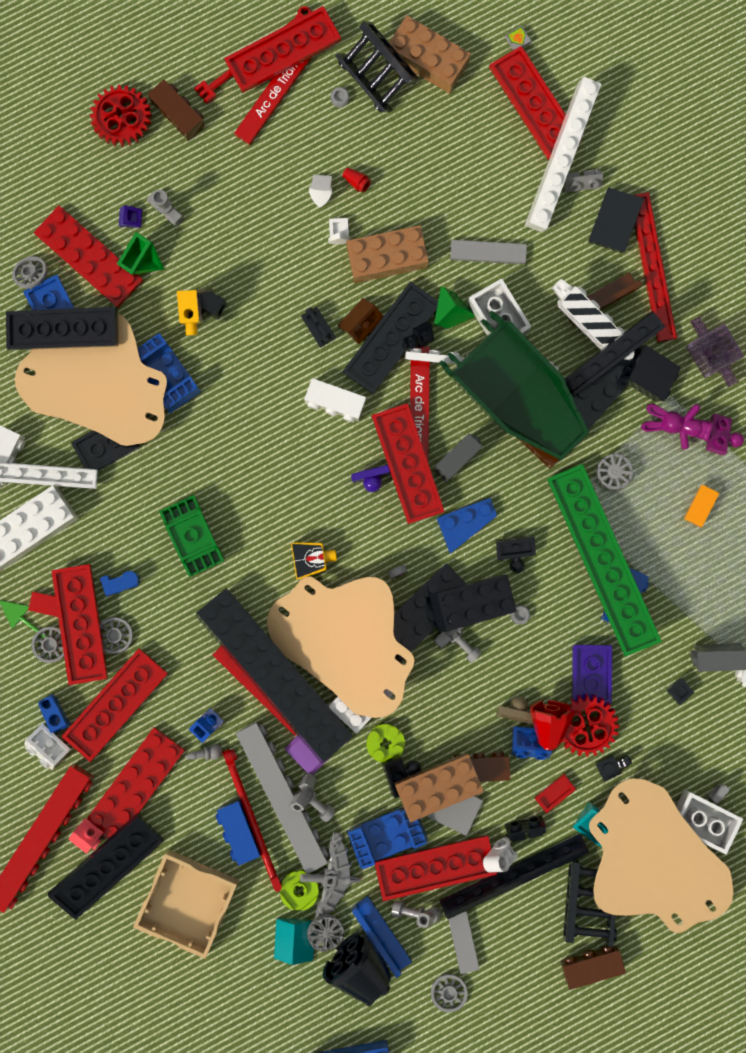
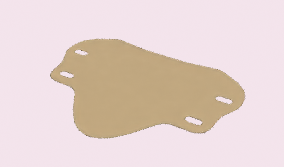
(96, 388)
(345, 641)
(656, 860)

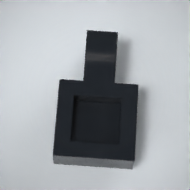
(421, 336)
(610, 767)

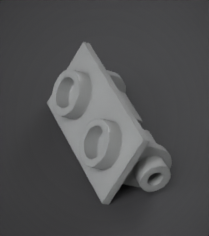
(590, 180)

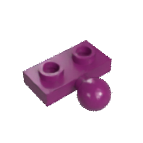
(721, 436)

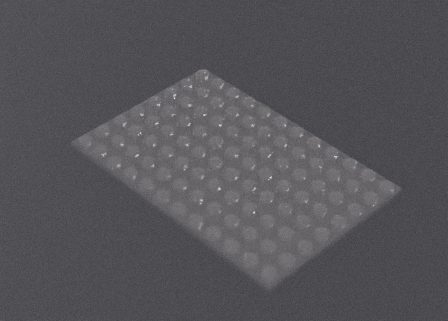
(689, 564)

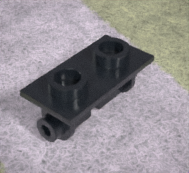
(318, 326)
(533, 826)

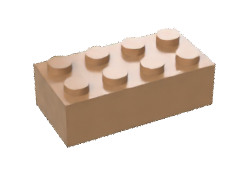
(430, 54)
(387, 254)
(438, 787)

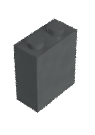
(458, 457)
(719, 657)

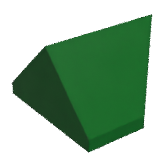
(140, 256)
(451, 309)

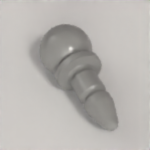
(213, 752)

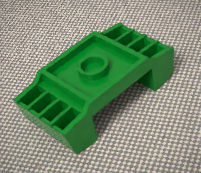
(191, 536)

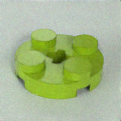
(376, 737)
(298, 901)

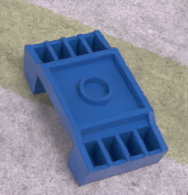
(180, 385)
(385, 837)

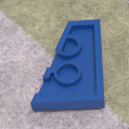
(465, 522)

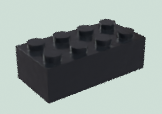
(472, 603)

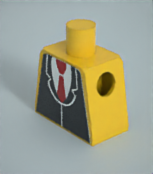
(188, 302)
(311, 558)

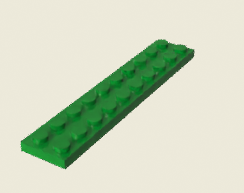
(604, 560)

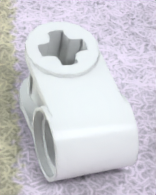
(500, 856)

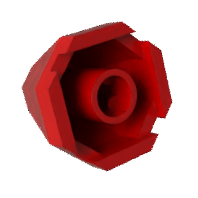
(551, 722)

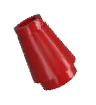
(356, 179)

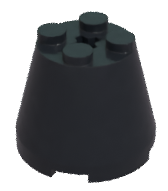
(358, 970)

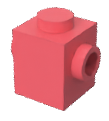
(86, 836)

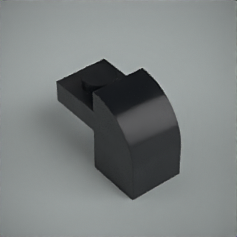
(211, 305)

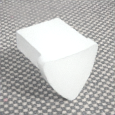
(320, 189)
(338, 231)

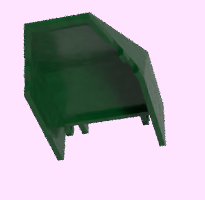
(519, 389)

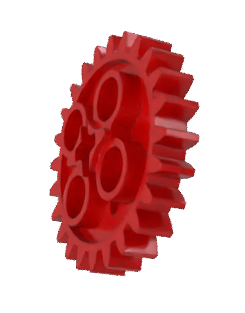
(116, 100)
(604, 720)

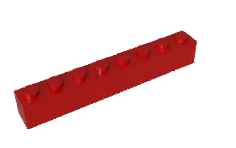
(41, 834)

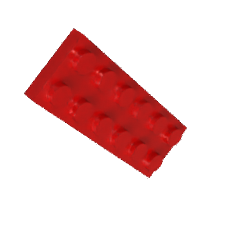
(282, 49)
(530, 97)
(87, 256)
(407, 463)
(79, 624)
(114, 705)
(136, 782)
(433, 868)

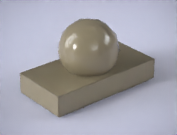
(516, 711)

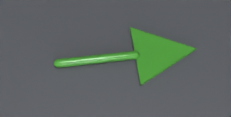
(15, 612)

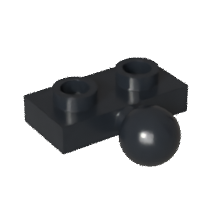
(516, 548)
(395, 771)

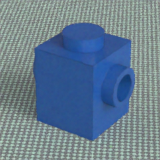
(206, 725)

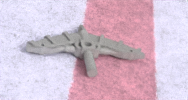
(334, 877)

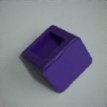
(130, 217)

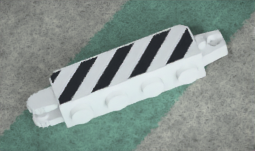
(586, 315)

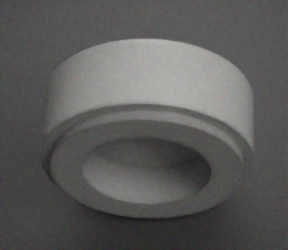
(339, 97)
(397, 572)
(521, 616)

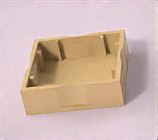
(186, 903)

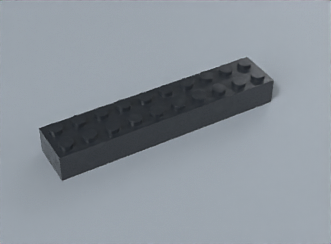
(274, 675)

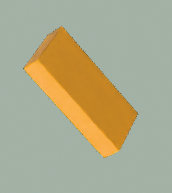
(701, 506)

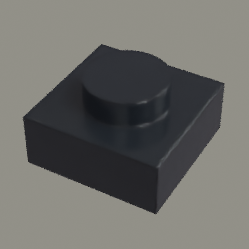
(680, 691)

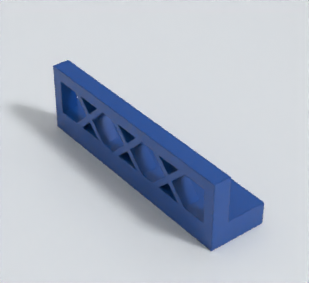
(381, 935)

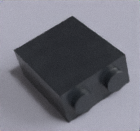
(650, 373)

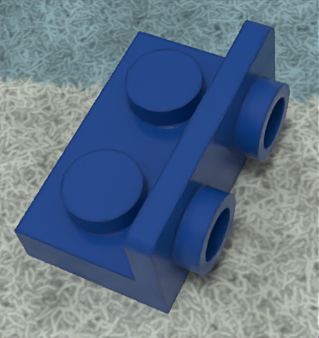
(526, 744)

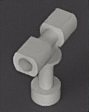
(160, 202)
(455, 635)
(307, 796)
(425, 918)

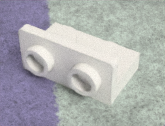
(46, 747)

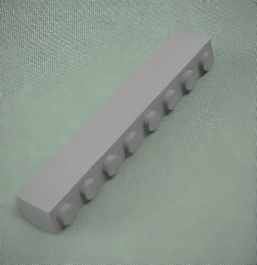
(280, 794)

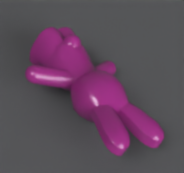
(674, 423)

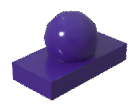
(371, 478)

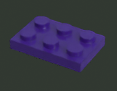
(592, 671)

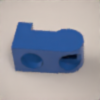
(125, 582)
(53, 714)

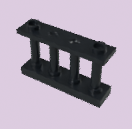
(394, 62)
(573, 910)

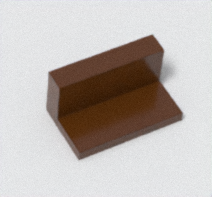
(361, 320)

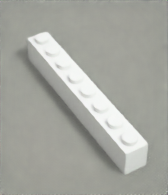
(562, 154)

